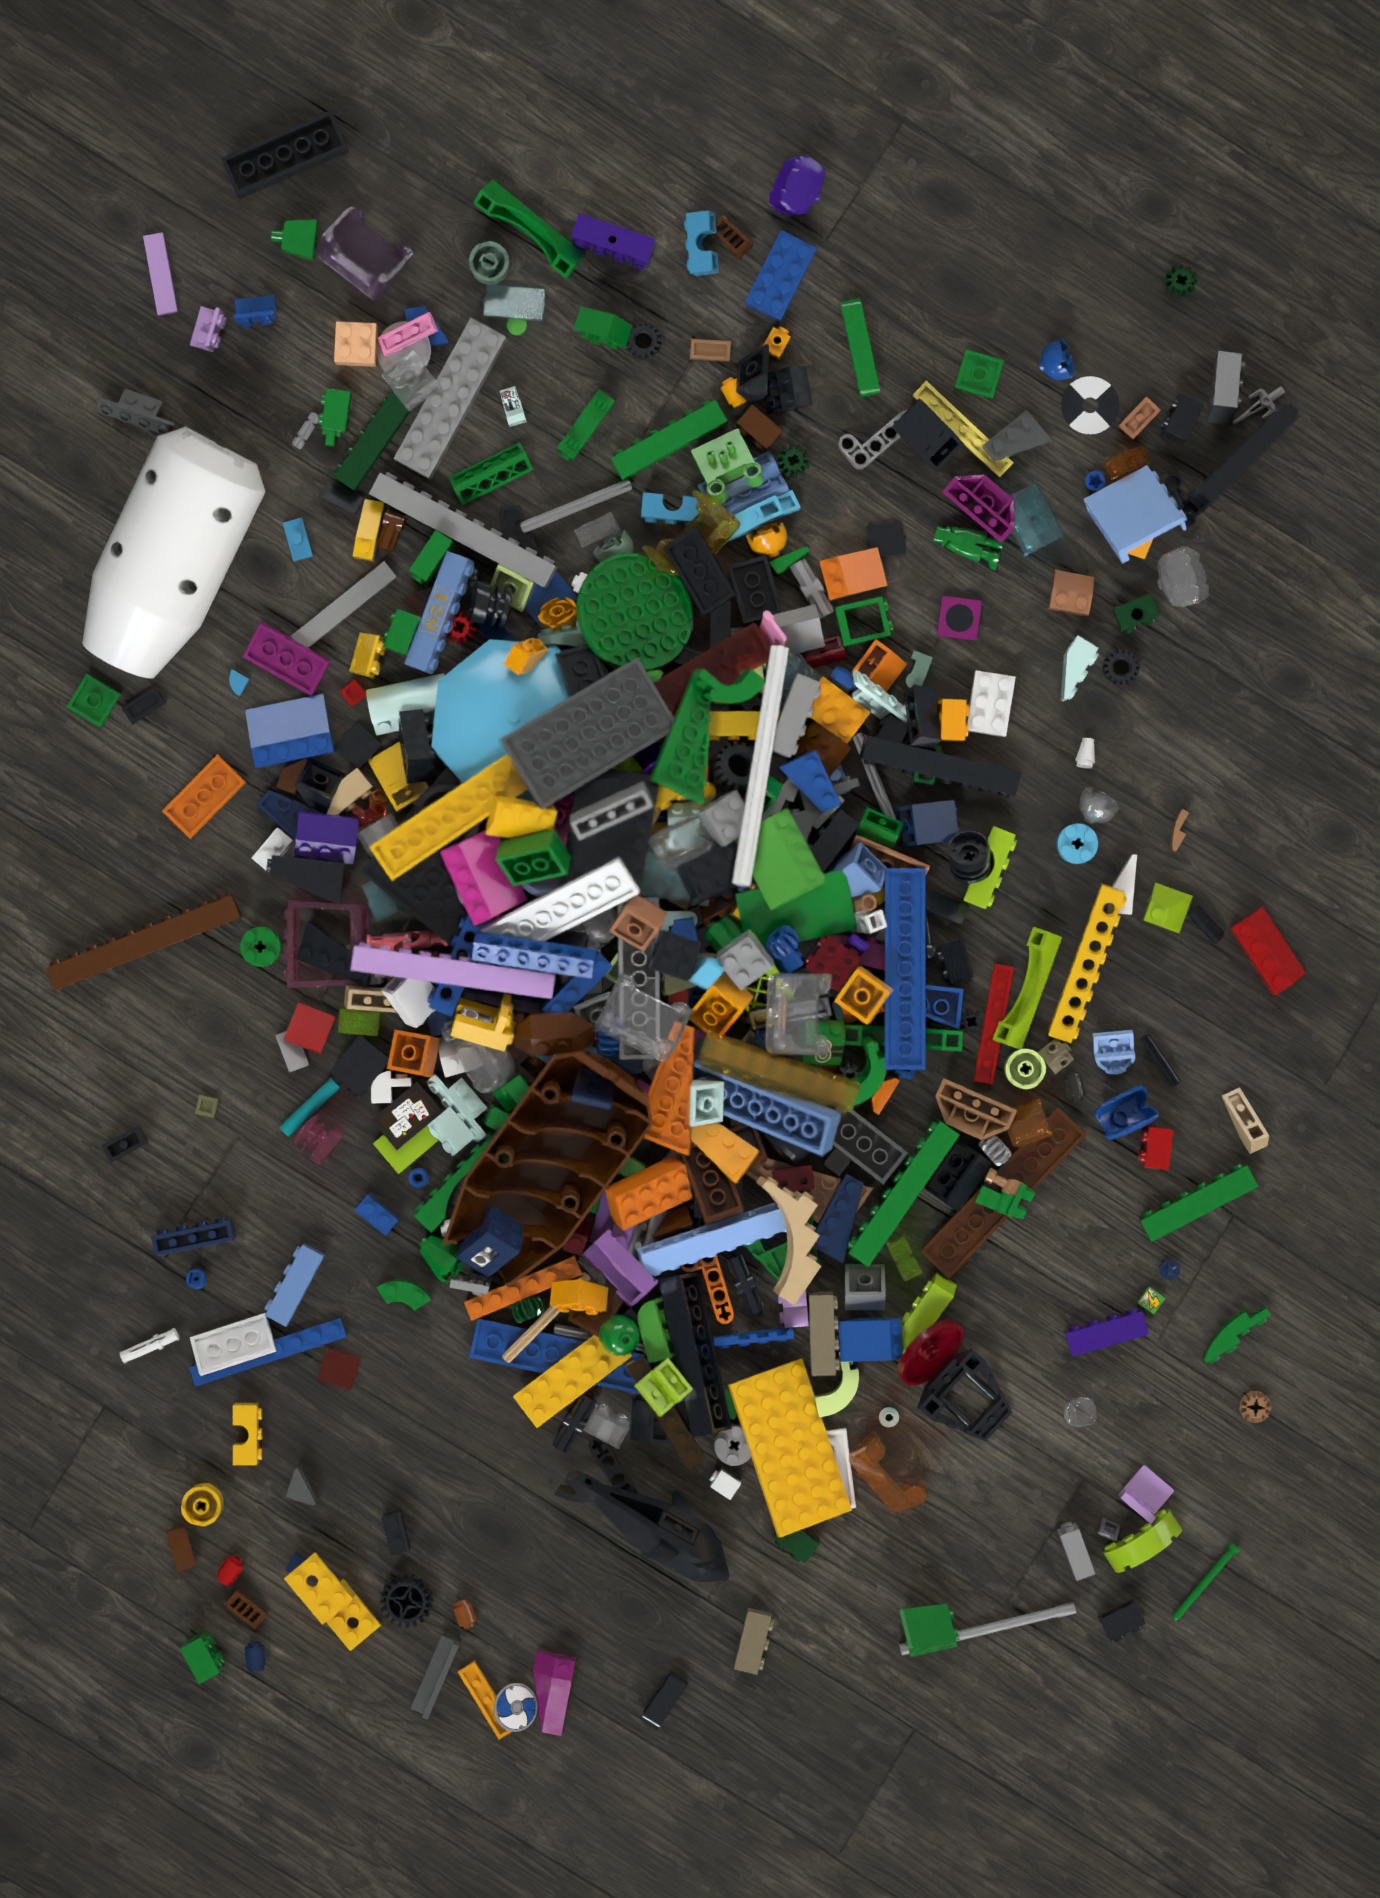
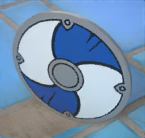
(515, 1707)

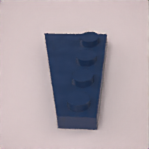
(838, 1218)

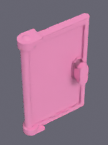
(770, 631)

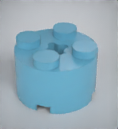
(1086, 837)

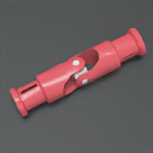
(425, 938)

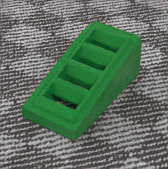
(784, 562)

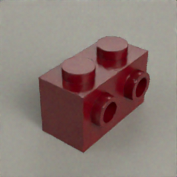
(795, 1178)

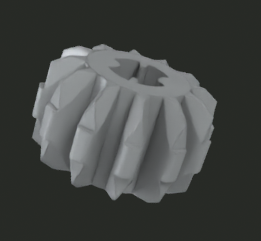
(995, 1150)

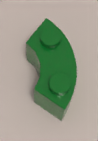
(512, 1092)
(404, 1291)

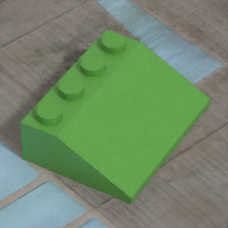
(783, 861)

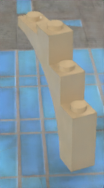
(799, 1264)

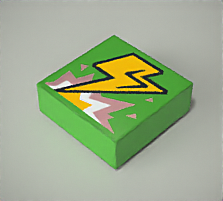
(1151, 1300)

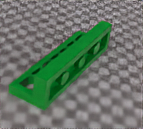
(489, 469)

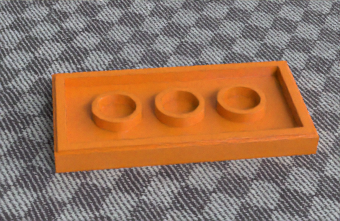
(204, 796)

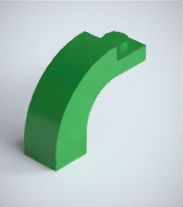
(742, 689)
(873, 1072)

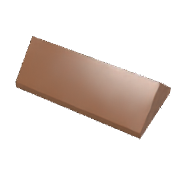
(889, 857)

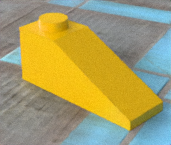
(368, 530)

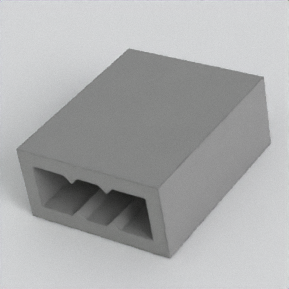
(801, 628)
(1075, 1551)

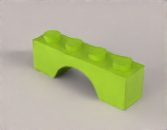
(981, 892)

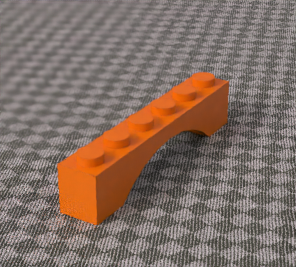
(523, 1288)

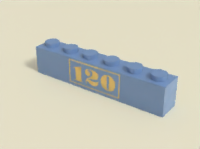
(439, 613)

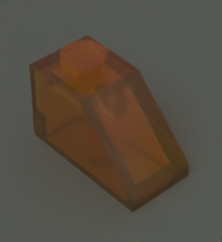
(1127, 462)

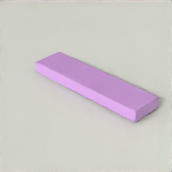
(160, 273)

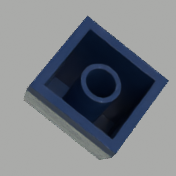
(927, 823)

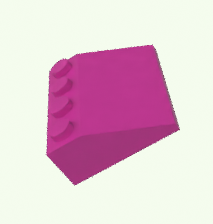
(480, 878)

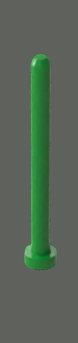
(1206, 1580)

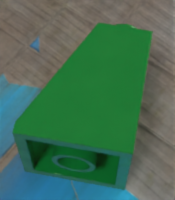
(929, 1629)

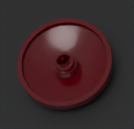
(930, 1352)

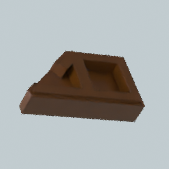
(290, 775)

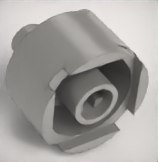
(732, 1455)

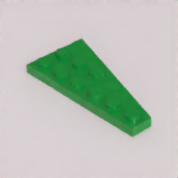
(686, 747)

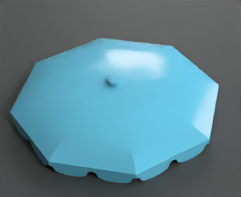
(486, 702)

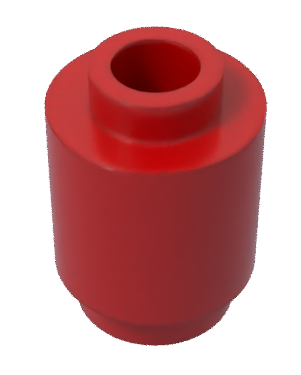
(229, 1570)

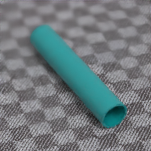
(309, 1107)

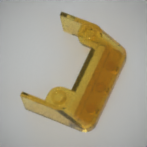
(714, 522)

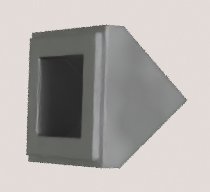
(1108, 1529)

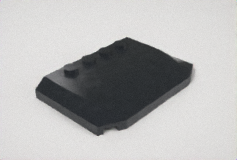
(622, 840)

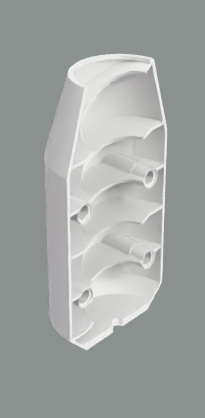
(162, 543)

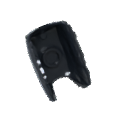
(790, 1152)

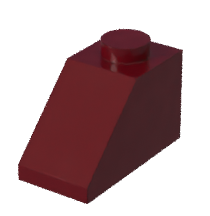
(579, 1238)

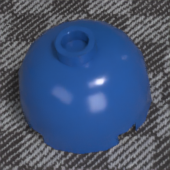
(1056, 361)

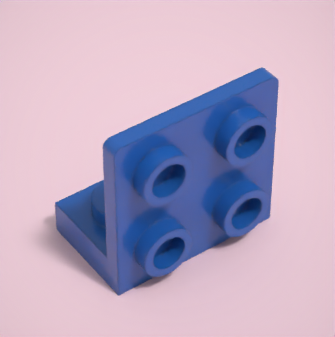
(255, 310)

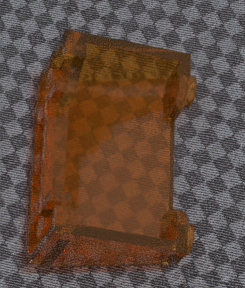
(865, 1461)

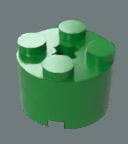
(253, 938)

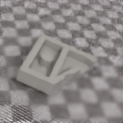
(473, 1282)

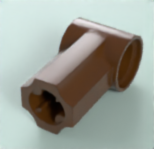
(392, 526)

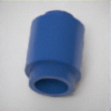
(843, 679)

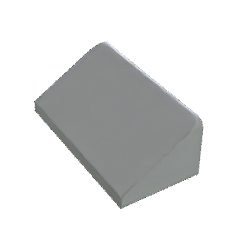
(293, 1054)

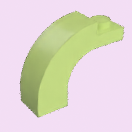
(840, 1397)

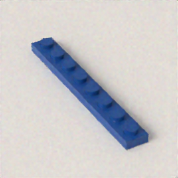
(285, 1346)

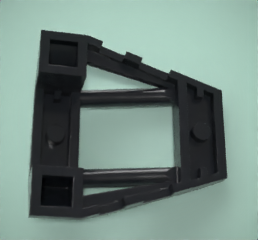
(934, 1398)

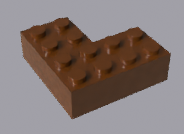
(711, 1187)

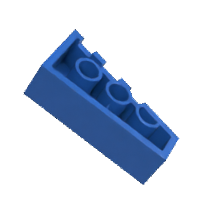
(943, 1005)

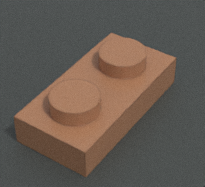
(1139, 418)

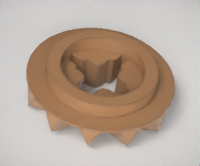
(1248, 1400)

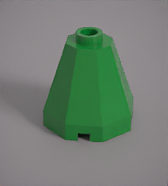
(441, 1257)

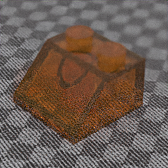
(1029, 1123)

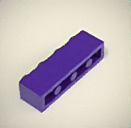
(1106, 1332)

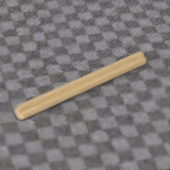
(535, 1329)

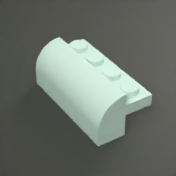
(388, 700)

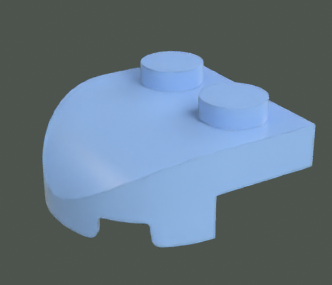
(1114, 1050)

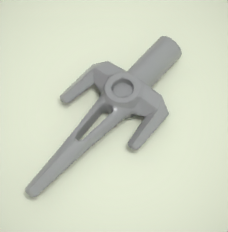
(1265, 402)

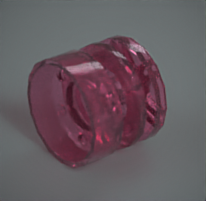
(318, 1138)

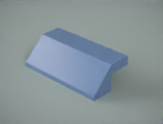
(744, 496)

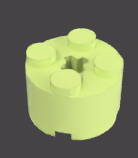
(1015, 1062)

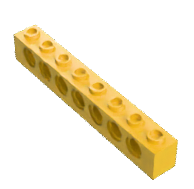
(1105, 895)

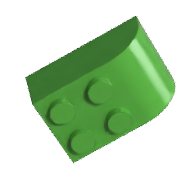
(654, 1331)

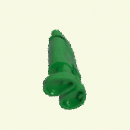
(970, 544)

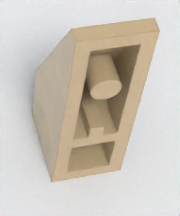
(1246, 1121)

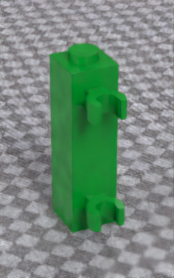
(585, 426)

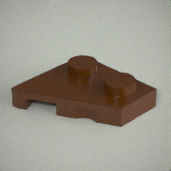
(718, 905)

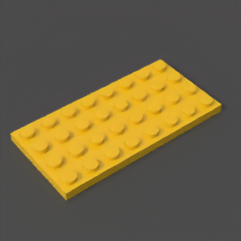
(789, 1447)

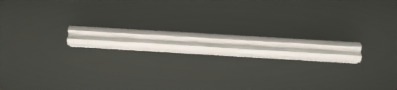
(760, 765)

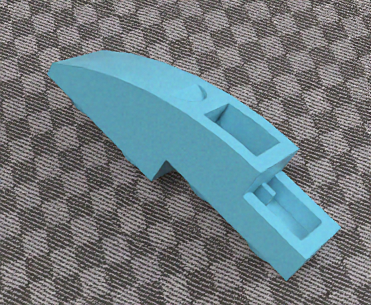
(765, 512)

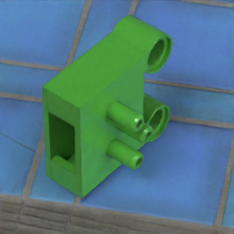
(724, 461)

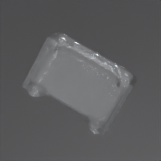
(794, 1014)
(642, 1019)

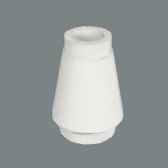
(1086, 755)

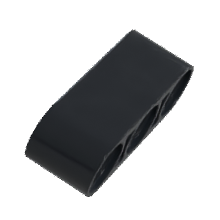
(664, 1700)

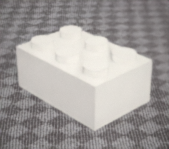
(990, 703)

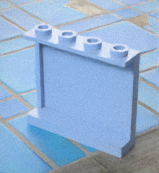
(1134, 511)

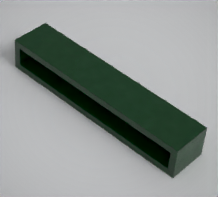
(372, 442)

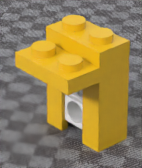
(485, 1023)

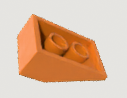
(853, 573)

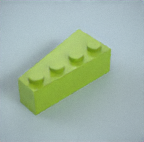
(927, 1307)

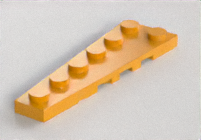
(724, 1148)

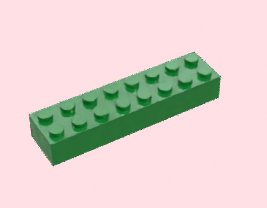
(902, 1193)

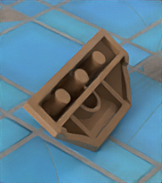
(972, 1111)

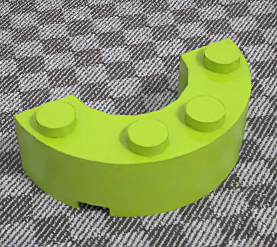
(1145, 1544)

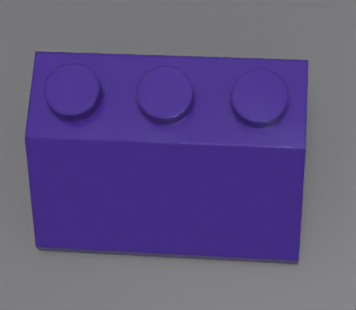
(325, 837)

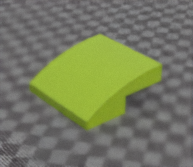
(663, 1387)

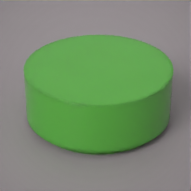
(516, 327)

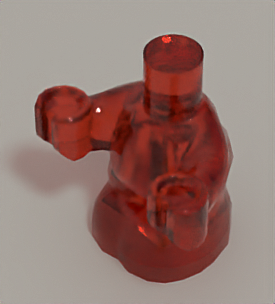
(371, 815)

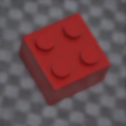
(1156, 1147)

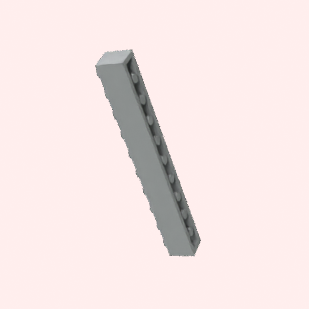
(463, 530)

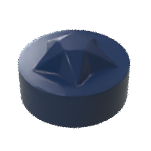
(1169, 1269)

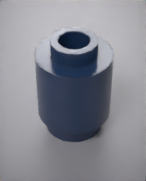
(255, 1656)

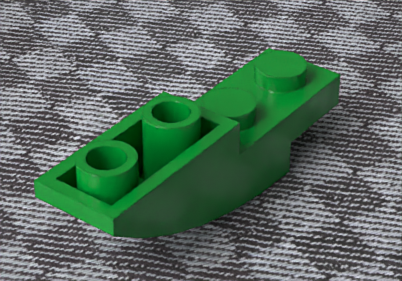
(1226, 1336)

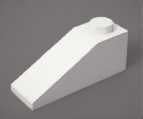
(1125, 882)

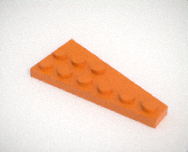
(671, 1096)

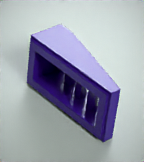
(856, 943)

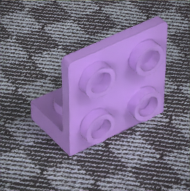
(208, 328)
(1146, 1493)

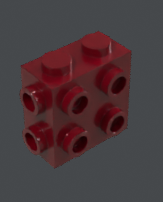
(834, 960)

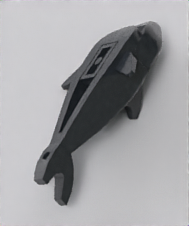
(654, 1526)

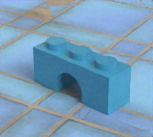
(698, 227)
(654, 510)

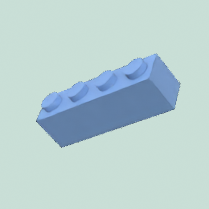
(294, 1285)

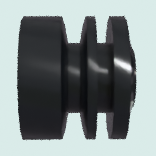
(490, 604)
(969, 856)

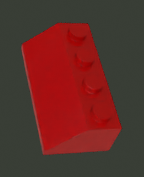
(1267, 951)

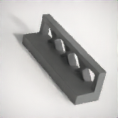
(435, 1675)

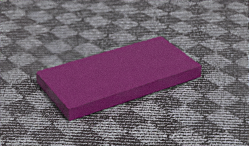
(286, 658)

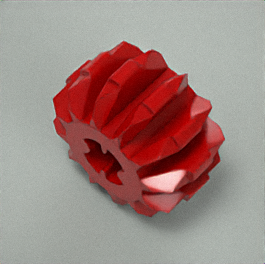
(466, 630)

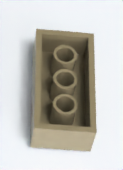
(822, 1333)

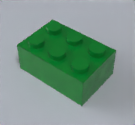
(533, 857)

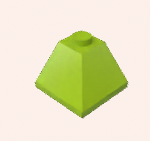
(1167, 908)

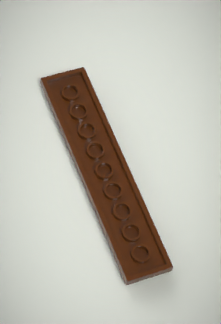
(976, 1222)

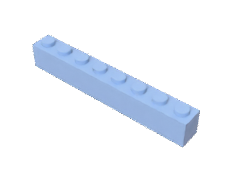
(712, 1239)

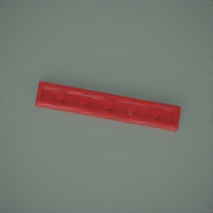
(995, 1012)

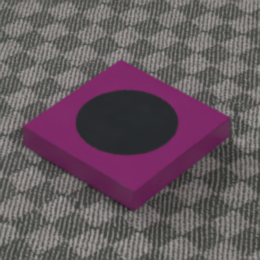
(959, 618)

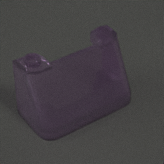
(362, 254)

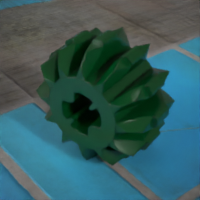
(1182, 274)
(789, 455)
(527, 1309)

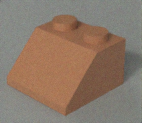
(1071, 593)
(638, 922)

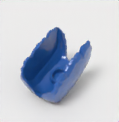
(1125, 1113)

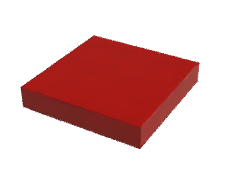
(309, 1028)

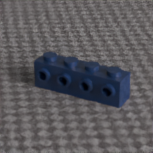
(193, 1237)

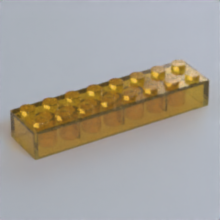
(779, 1071)

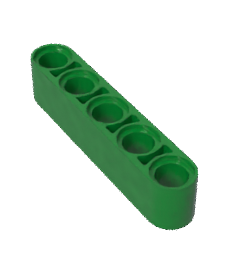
(860, 347)

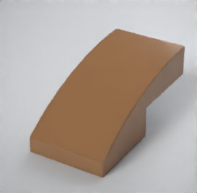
(1176, 835)

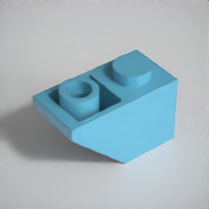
(705, 972)

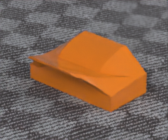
(881, 1096)

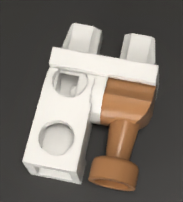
(867, 920)

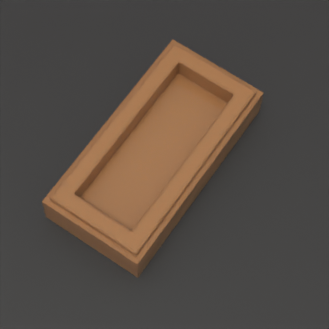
(710, 350)

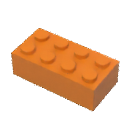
(648, 1192)

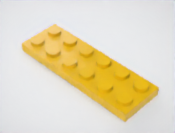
(567, 1380)

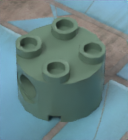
(489, 263)

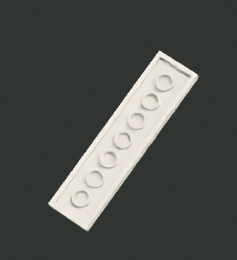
(568, 904)

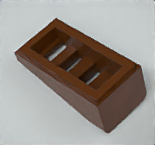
(743, 248)
(241, 1614)

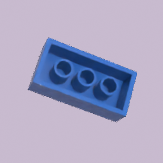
(780, 276)

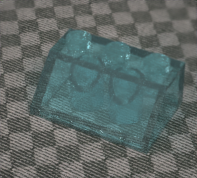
(1034, 521)

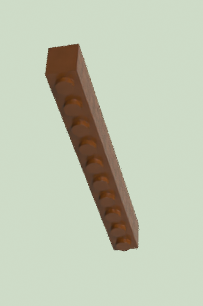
(144, 942)

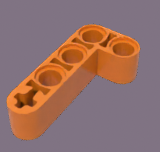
(712, 1286)

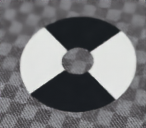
(1090, 422)

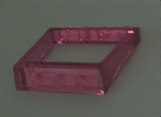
(358, 934)

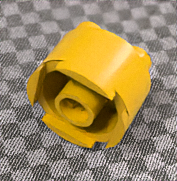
(205, 1493)

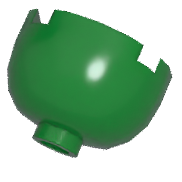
(619, 1335)

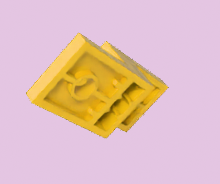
(332, 1601)

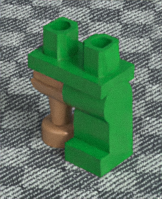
(1009, 1197)

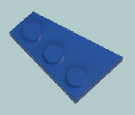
(812, 779)

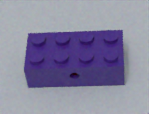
(599, 237)

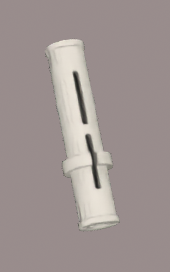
(152, 1344)

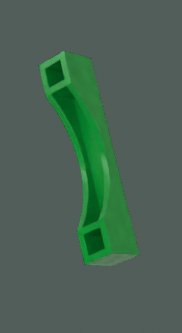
(501, 204)
(934, 1037)
(435, 1209)

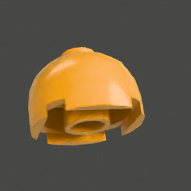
(768, 539)
(558, 613)

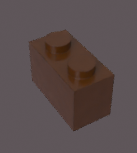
(759, 428)

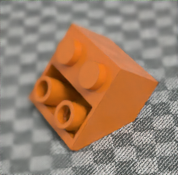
(880, 665)

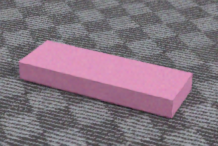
(407, 334)

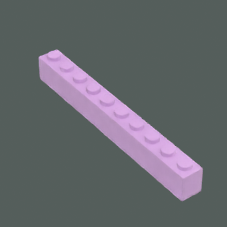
(450, 971)

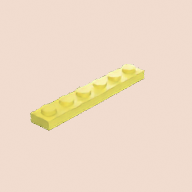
(961, 426)

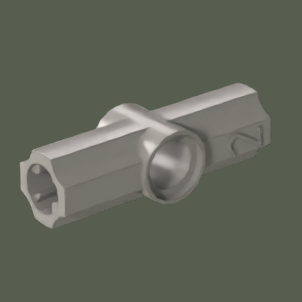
(811, 588)

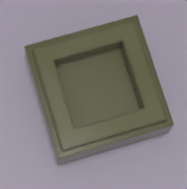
(206, 1106)

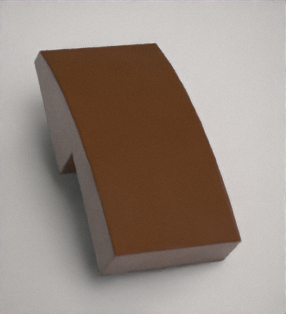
(181, 1548)

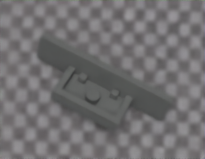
(137, 410)

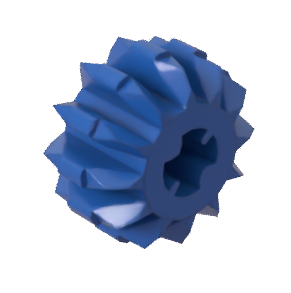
(782, 942)
(606, 1045)

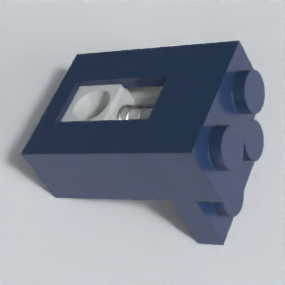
(492, 1243)

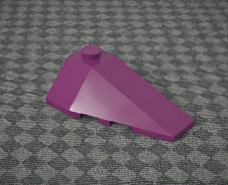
(553, 1682)

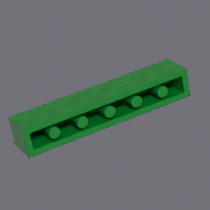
(669, 440)
(1198, 1202)

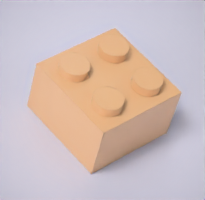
(356, 344)

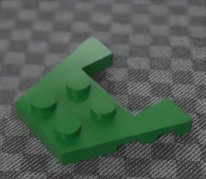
(775, 1258)

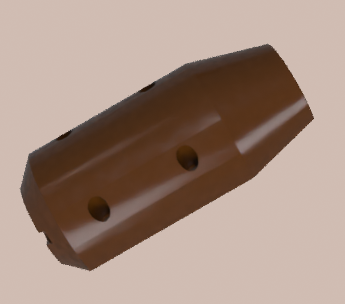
(551, 1154)

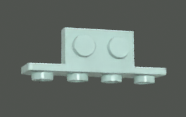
(876, 699)
(462, 1101)

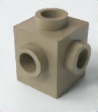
(1056, 1055)

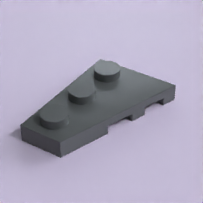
(1018, 436)

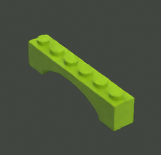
(1042, 953)

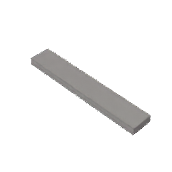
(344, 605)

